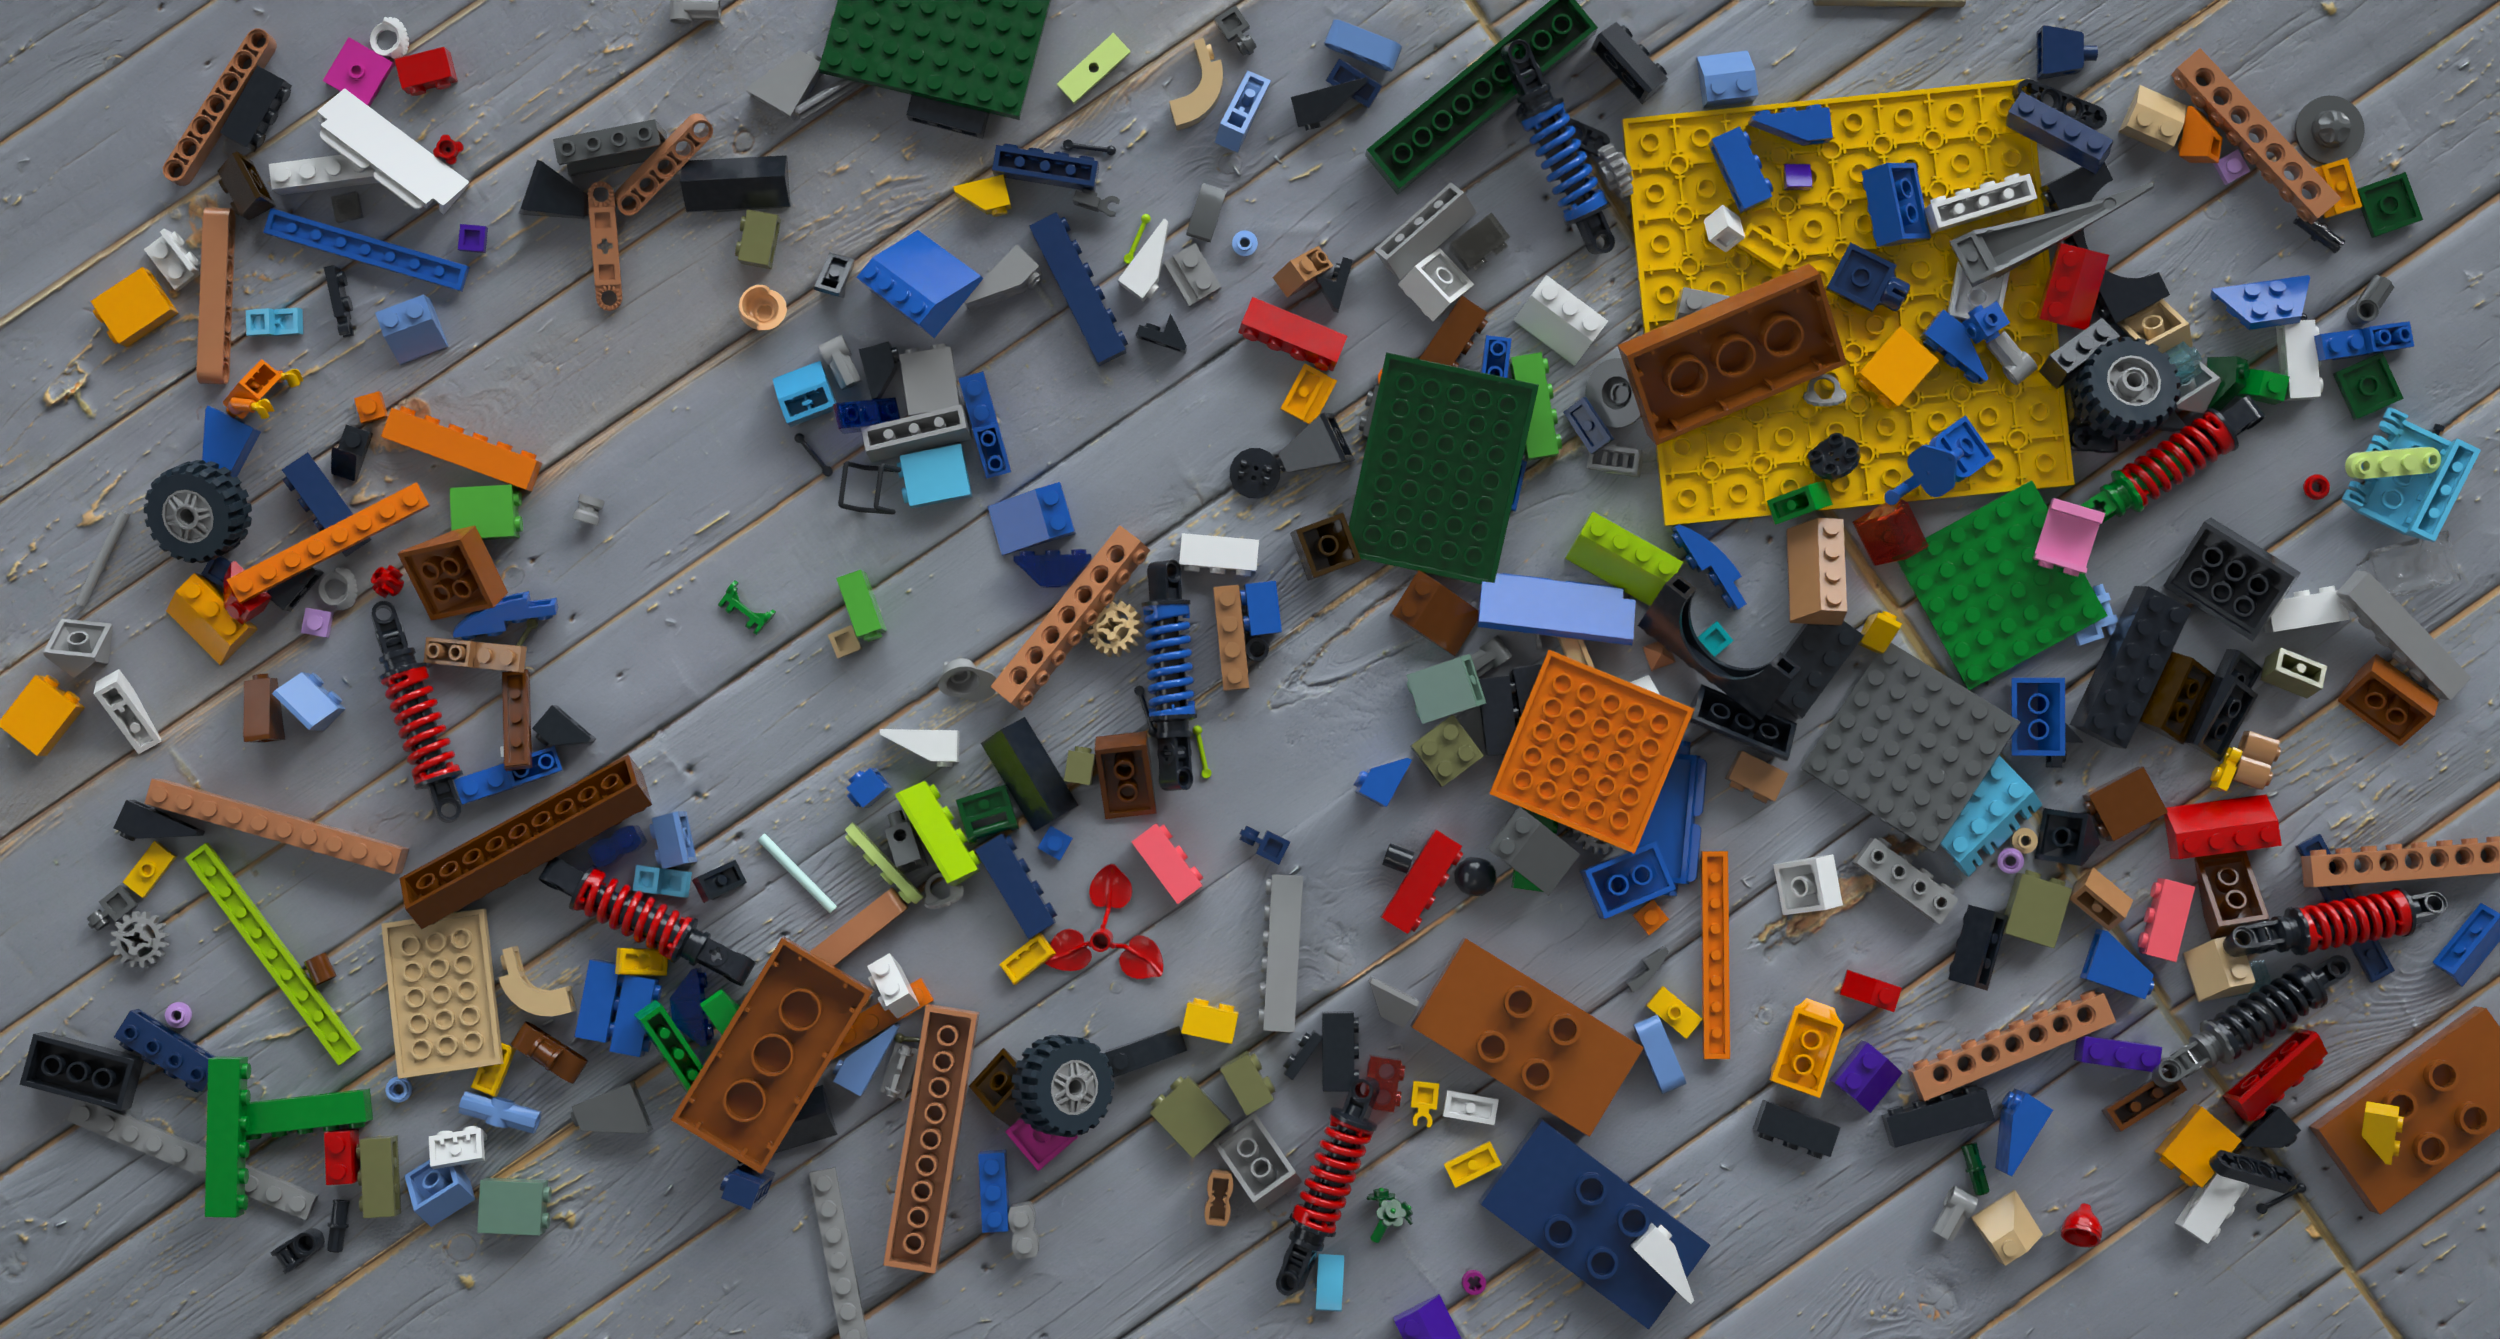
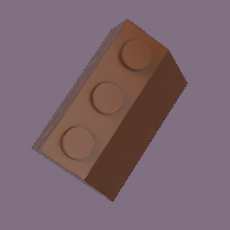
(2389, 700)

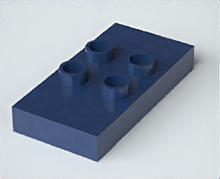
(1588, 1220)

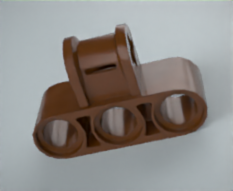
(549, 1052)

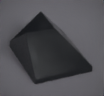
(2066, 837)

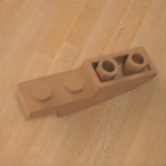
(475, 654)

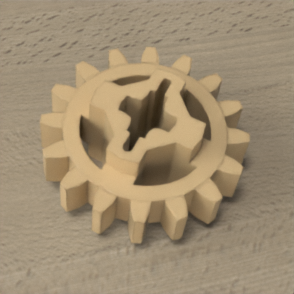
(1116, 629)

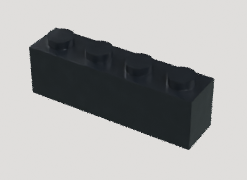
(1937, 1116)

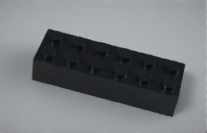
(2130, 666)

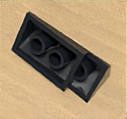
(735, 184)
(2225, 705)
(1029, 774)
(811, 1124)

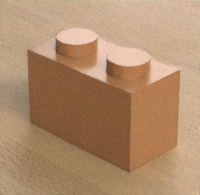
(1756, 776)
(2101, 899)

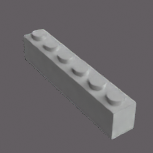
(2403, 635)
(1282, 952)

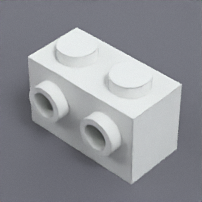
(893, 986)

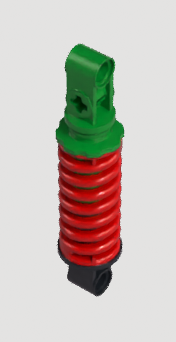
(2208, 438)

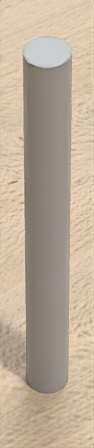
(102, 558)

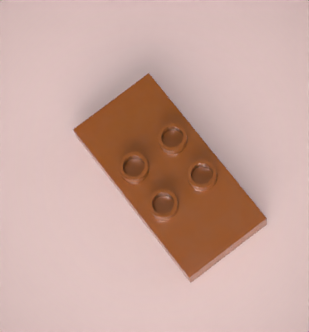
(1732, 354)
(1526, 1036)
(772, 1055)
(2448, 1106)

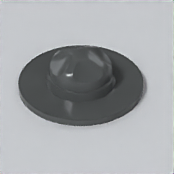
(2329, 129)
(1612, 394)

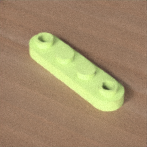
(2393, 462)
(875, 856)

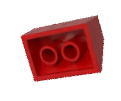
(2072, 286)

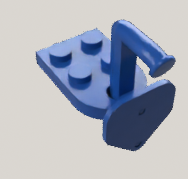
(1946, 460)

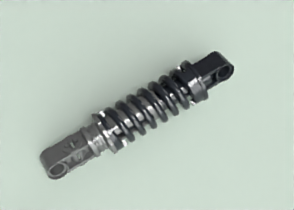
(2253, 1018)

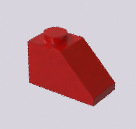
(247, 610)
(1870, 990)

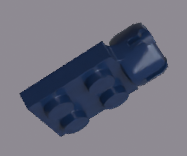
(1867, 280)

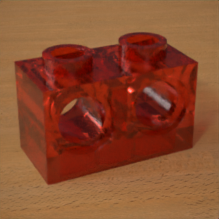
(1389, 1084)

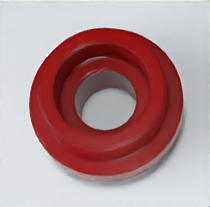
(2323, 483)

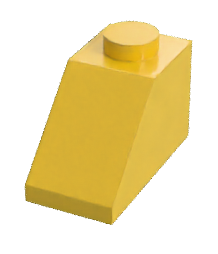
(987, 195)

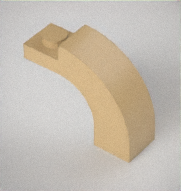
(1199, 104)
(528, 996)

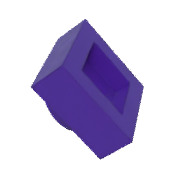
(472, 238)

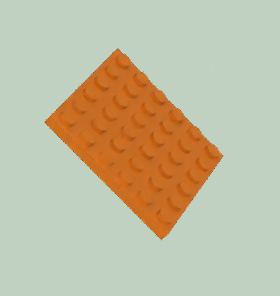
(1591, 751)

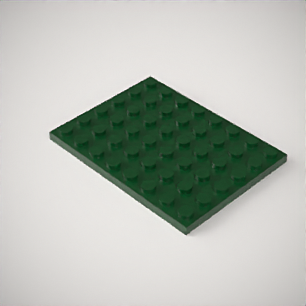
(940, 49)
(1441, 468)

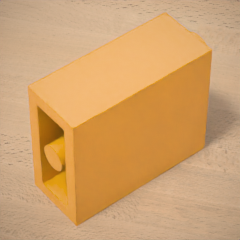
(133, 307)
(1896, 368)
(41, 714)
(2194, 1143)

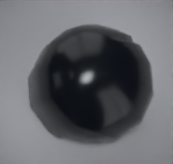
(1475, 876)

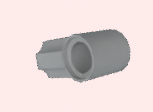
(688, 10)
(838, 358)
(2016, 363)
(1957, 1207)

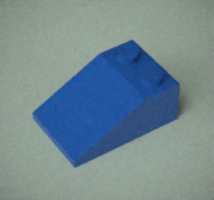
(1031, 519)
(1627, 880)
(2019, 1126)

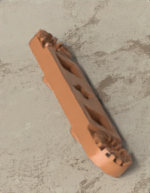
(604, 226)

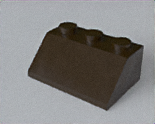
(2177, 697)

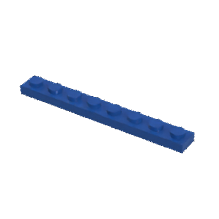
(366, 249)

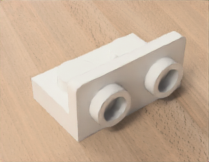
(173, 260)
(457, 1148)

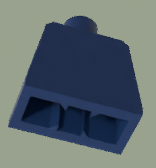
(2062, 52)

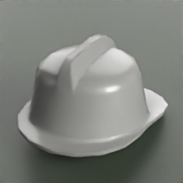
(965, 680)

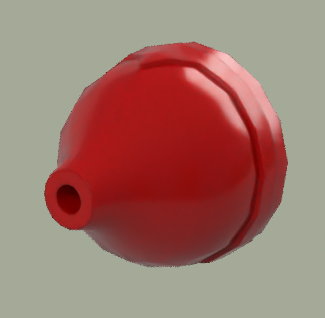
(2082, 1228)

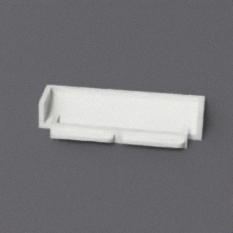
(396, 158)

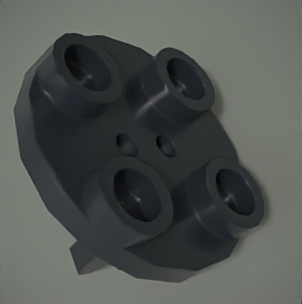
(1842, 462)
(1266, 476)

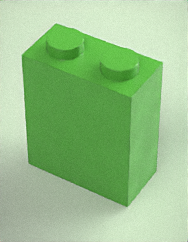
(489, 509)
(862, 605)

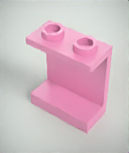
(2067, 537)

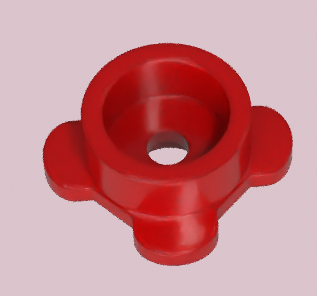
(445, 142)

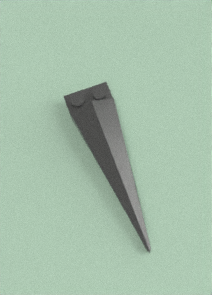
(2003, 247)

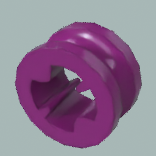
(1475, 1291)

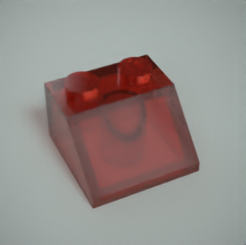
(1890, 533)

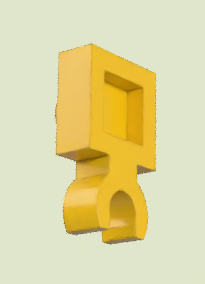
(2223, 775)
(1424, 1097)

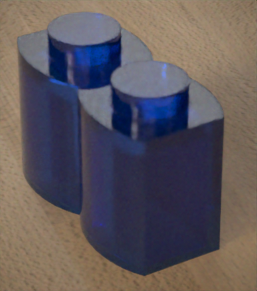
(622, 842)

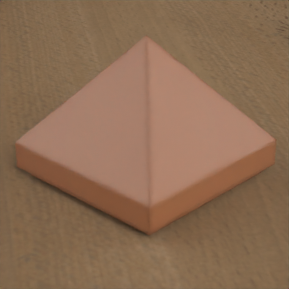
(1658, 655)

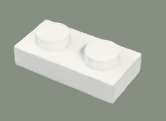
(1470, 1107)

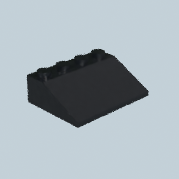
(2231, 578)

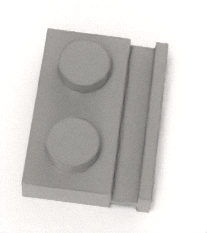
(1192, 275)

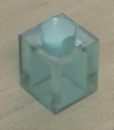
(2186, 361)

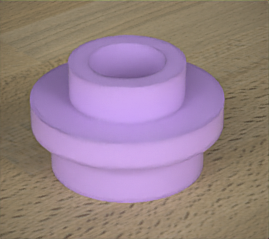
(2010, 868)
(186, 1015)

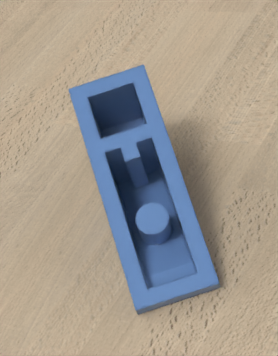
(1242, 111)
(860, 1067)

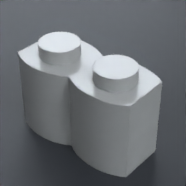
(1022, 1222)

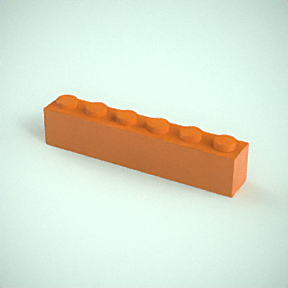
(460, 449)

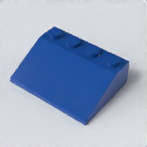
(920, 281)

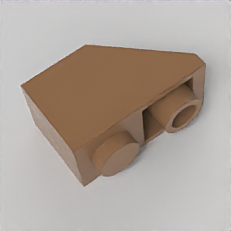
(1302, 271)

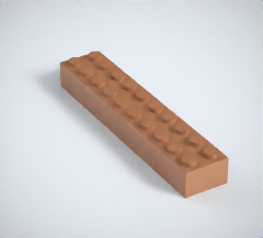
(931, 1138)

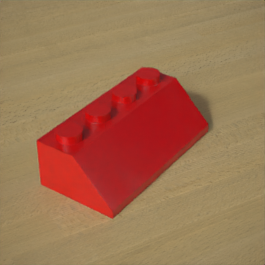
(2221, 827)
(2276, 1074)

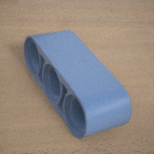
(1363, 45)
(1659, 1054)

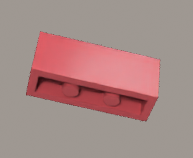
(1168, 862)
(2166, 919)

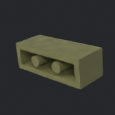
(379, 1176)

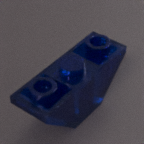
(865, 413)
(1053, 568)
(686, 1008)

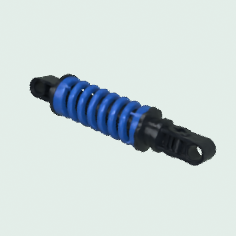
(1548, 120)
(1169, 673)

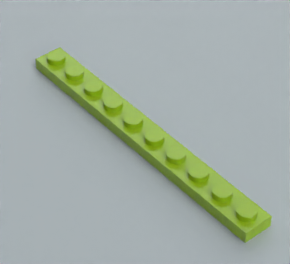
(273, 953)

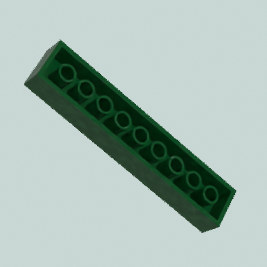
(1476, 95)

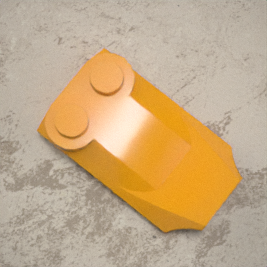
(1807, 1048)

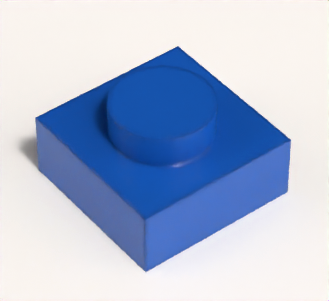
(1055, 843)

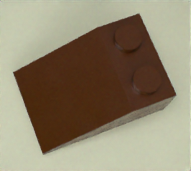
(1436, 613)
(1125, 774)
(2228, 893)

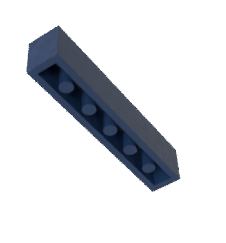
(1077, 288)

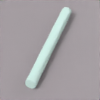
(797, 873)

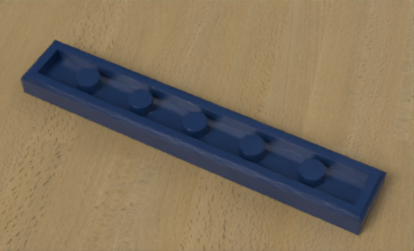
(2369, 954)

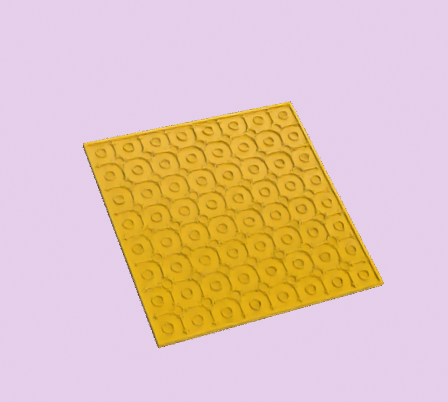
(1763, 449)

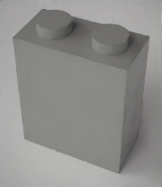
(929, 379)

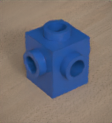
(1985, 322)

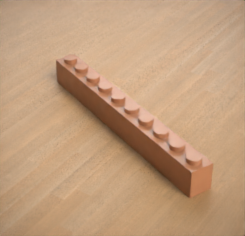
(276, 826)

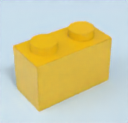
(1210, 1021)

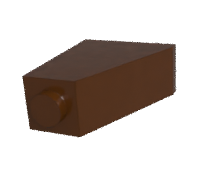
(262, 710)

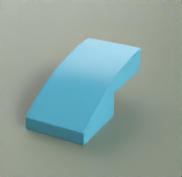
(274, 322)
(662, 881)
(1329, 1282)

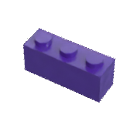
(2117, 1053)

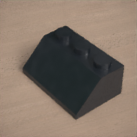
(1629, 62)

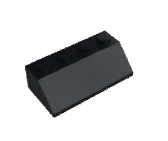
(1731, 720)

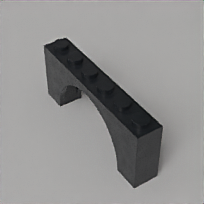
(2117, 295)
(1671, 625)

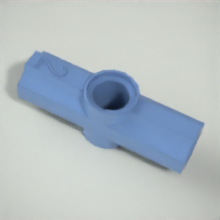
(500, 1112)

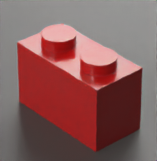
(426, 71)
(341, 1156)

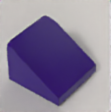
(1797, 177)

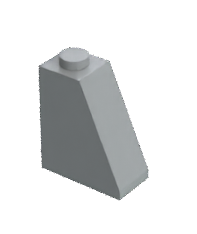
(787, 83)

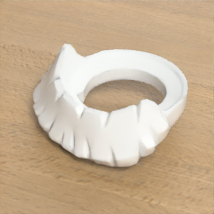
(400, 47)

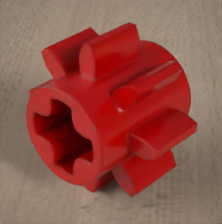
(387, 581)

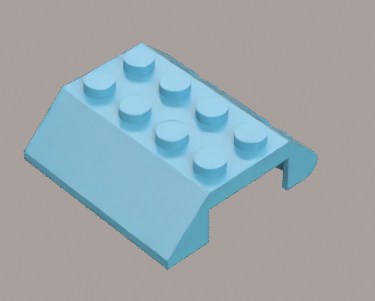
(2417, 502)
(1989, 816)

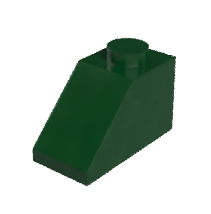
(2233, 375)

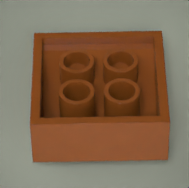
(453, 574)

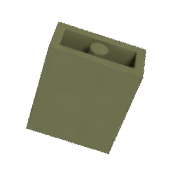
(2036, 908)
(1189, 1115)

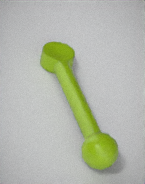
(1145, 220)
(1206, 772)

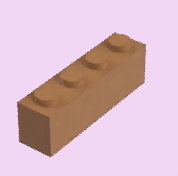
(1231, 637)

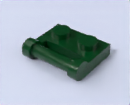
(984, 805)

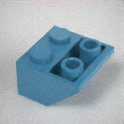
(804, 394)

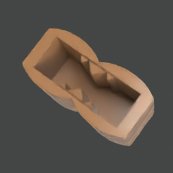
(2256, 760)
(1218, 1203)

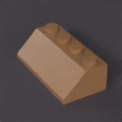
(1817, 572)

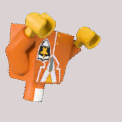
(254, 386)

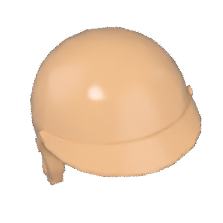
(762, 308)

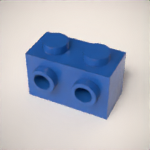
(1261, 608)
(867, 788)

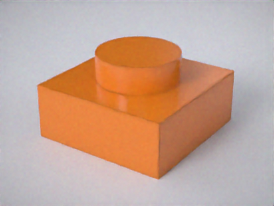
(371, 407)
(1650, 917)

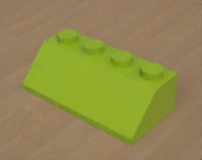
(1622, 558)
(938, 833)

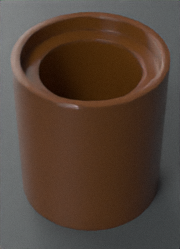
(320, 969)

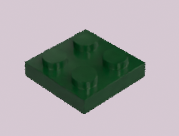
(2389, 205)
(2368, 386)

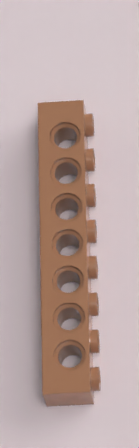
(2269, 137)
(1058, 620)
(2317, 872)
(2098, 1016)

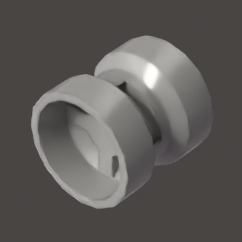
(588, 509)

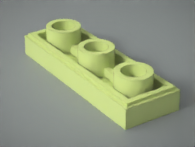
(1105, 57)

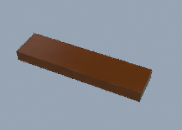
(516, 720)

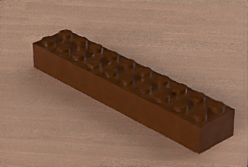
(524, 842)

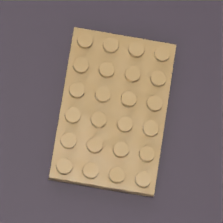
(442, 994)

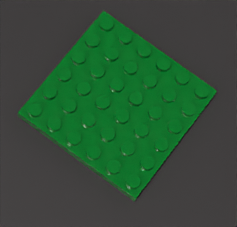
(1989, 592)

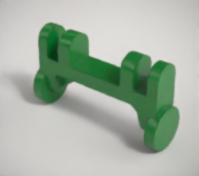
(758, 618)

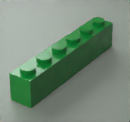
(309, 1112)
(227, 1136)

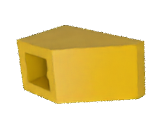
(1879, 631)
(2380, 1129)

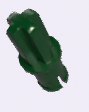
(1975, 1168)

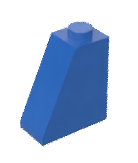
(227, 440)
(2115, 967)

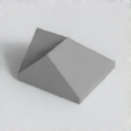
(2198, 391)
(79, 645)
(1392, 1003)

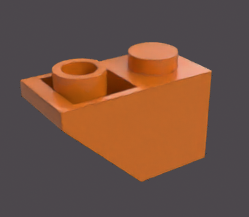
(2200, 139)

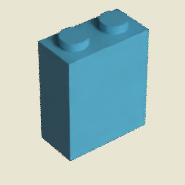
(934, 476)

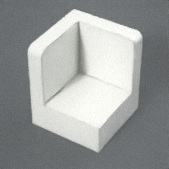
(1724, 228)

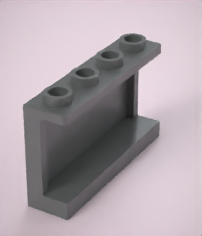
(609, 147)

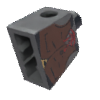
(907, 853)

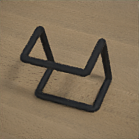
(881, 468)

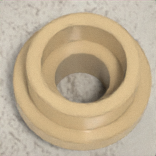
(2016, 840)

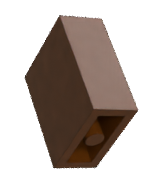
(2124, 804)

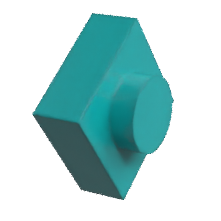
(1715, 639)

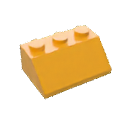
(201, 613)

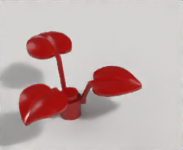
(1142, 956)

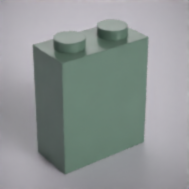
(1445, 689)
(513, 1206)

